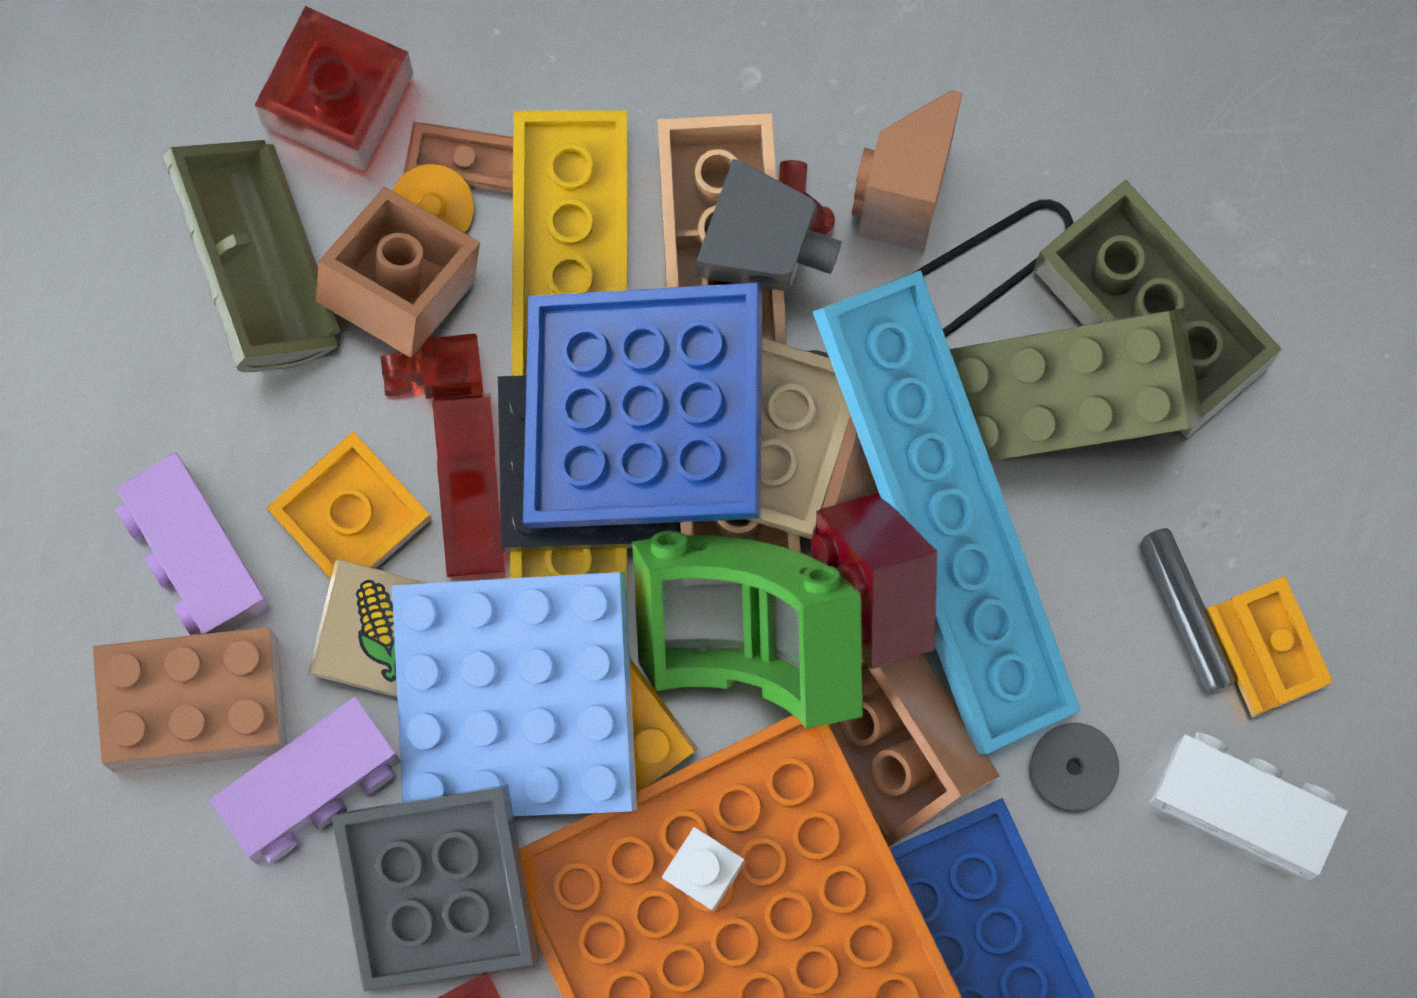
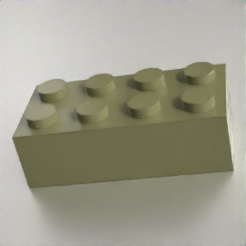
(1131, 264)
(1081, 385)

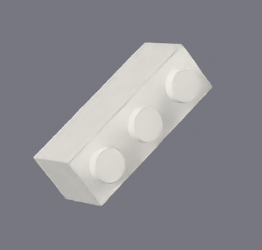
(1249, 805)

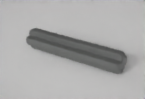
(1188, 610)

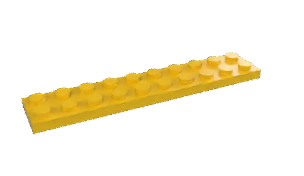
(567, 241)

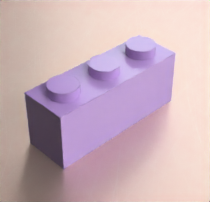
(189, 549)
(306, 782)

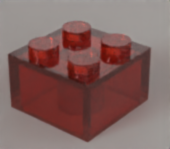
(334, 88)

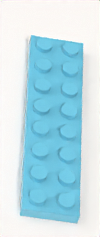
(941, 480)

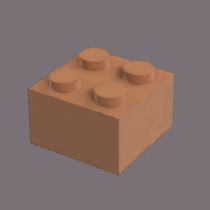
(397, 271)

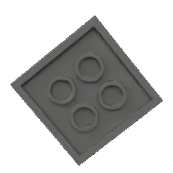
(435, 888)

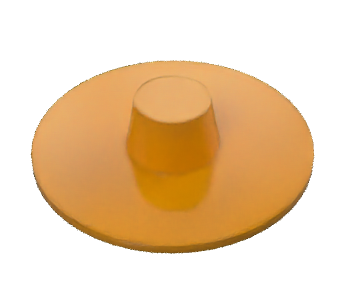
(439, 193)

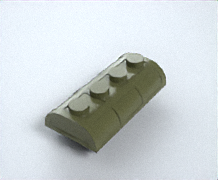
(253, 253)

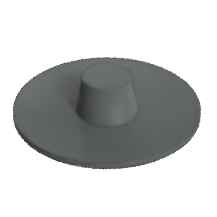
(1075, 766)

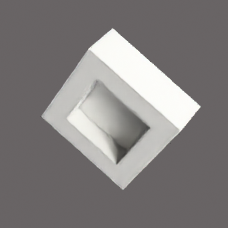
(704, 869)

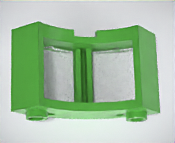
(752, 616)

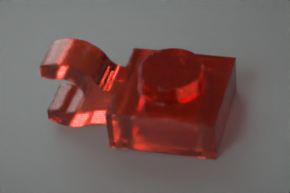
(445, 368)

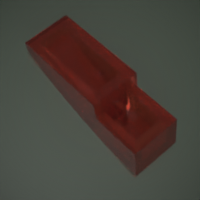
(468, 484)

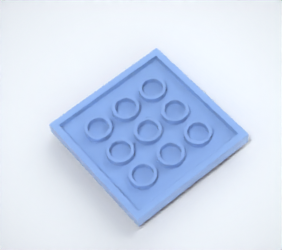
(517, 691)

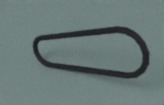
(1041, 203)

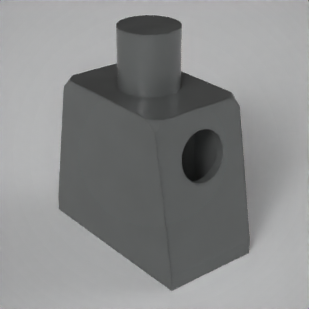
(762, 233)

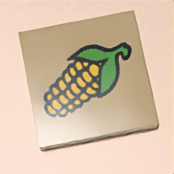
(358, 629)

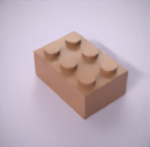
(189, 699)

